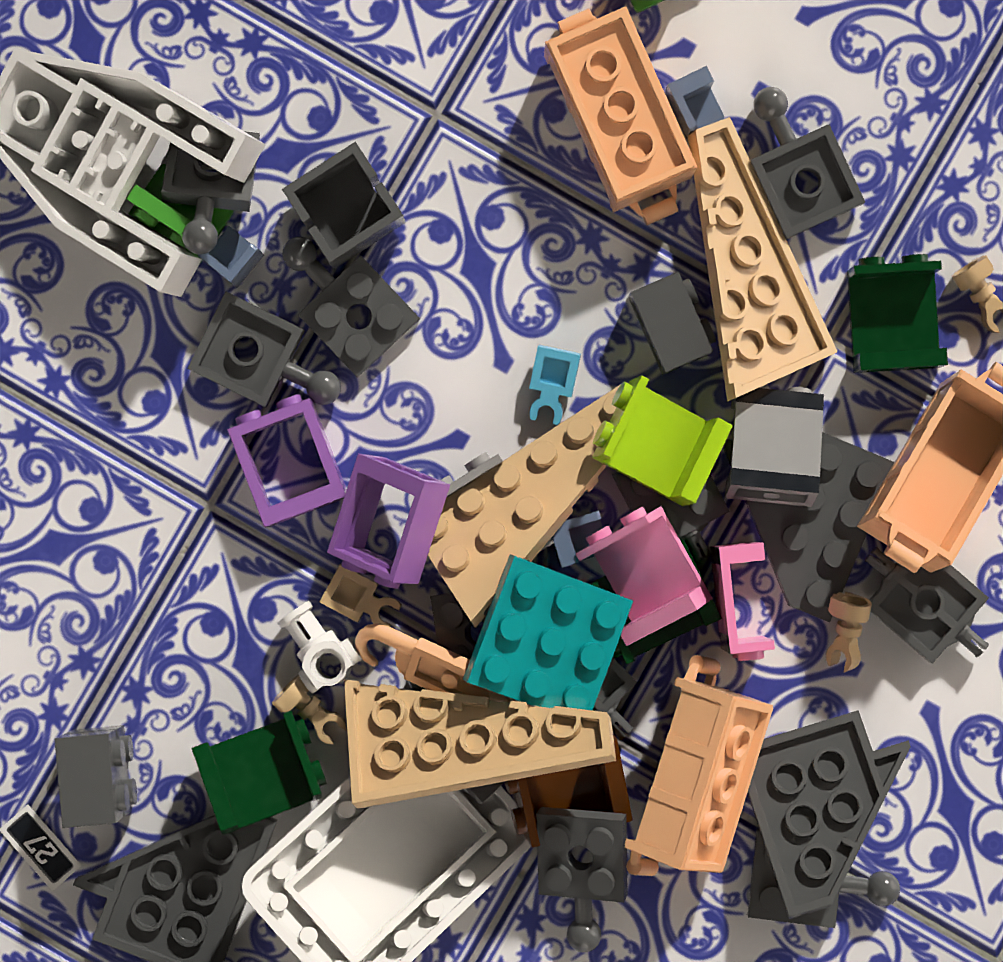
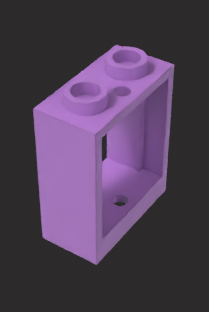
(304, 503)
(359, 510)

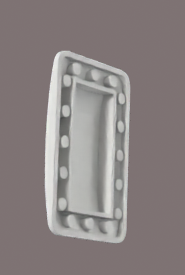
(381, 875)

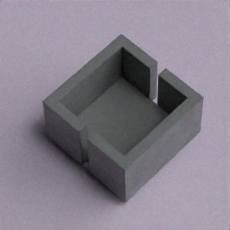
(342, 206)
(94, 776)

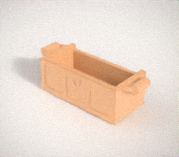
(620, 111)
(941, 474)
(700, 776)

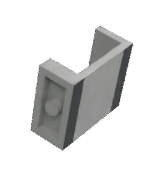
(776, 446)

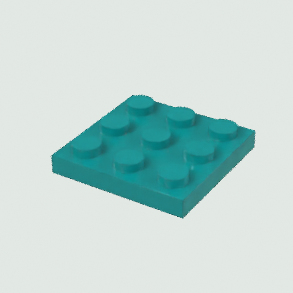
(547, 637)

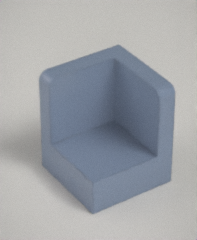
(694, 101)
(233, 257)
(571, 537)

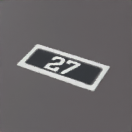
(40, 847)

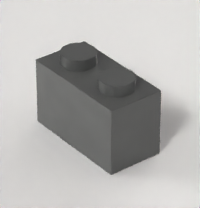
(672, 322)

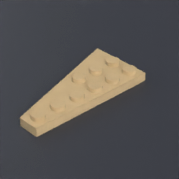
(757, 290)
(516, 507)
(447, 742)

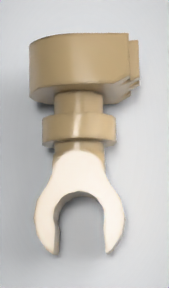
(973, 277)
(851, 610)
(296, 695)

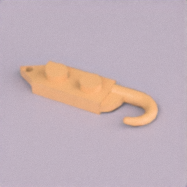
(423, 662)

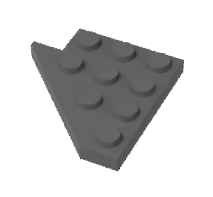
(819, 544)
(816, 803)
(178, 893)

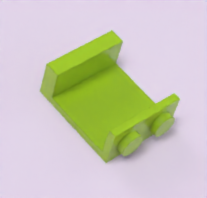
(659, 442)

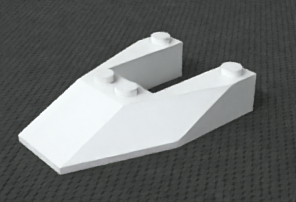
(80, 141)

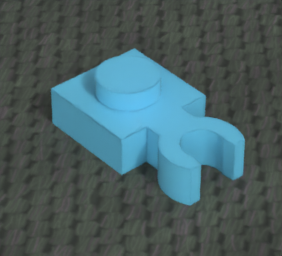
(554, 376)

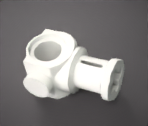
(316, 646)

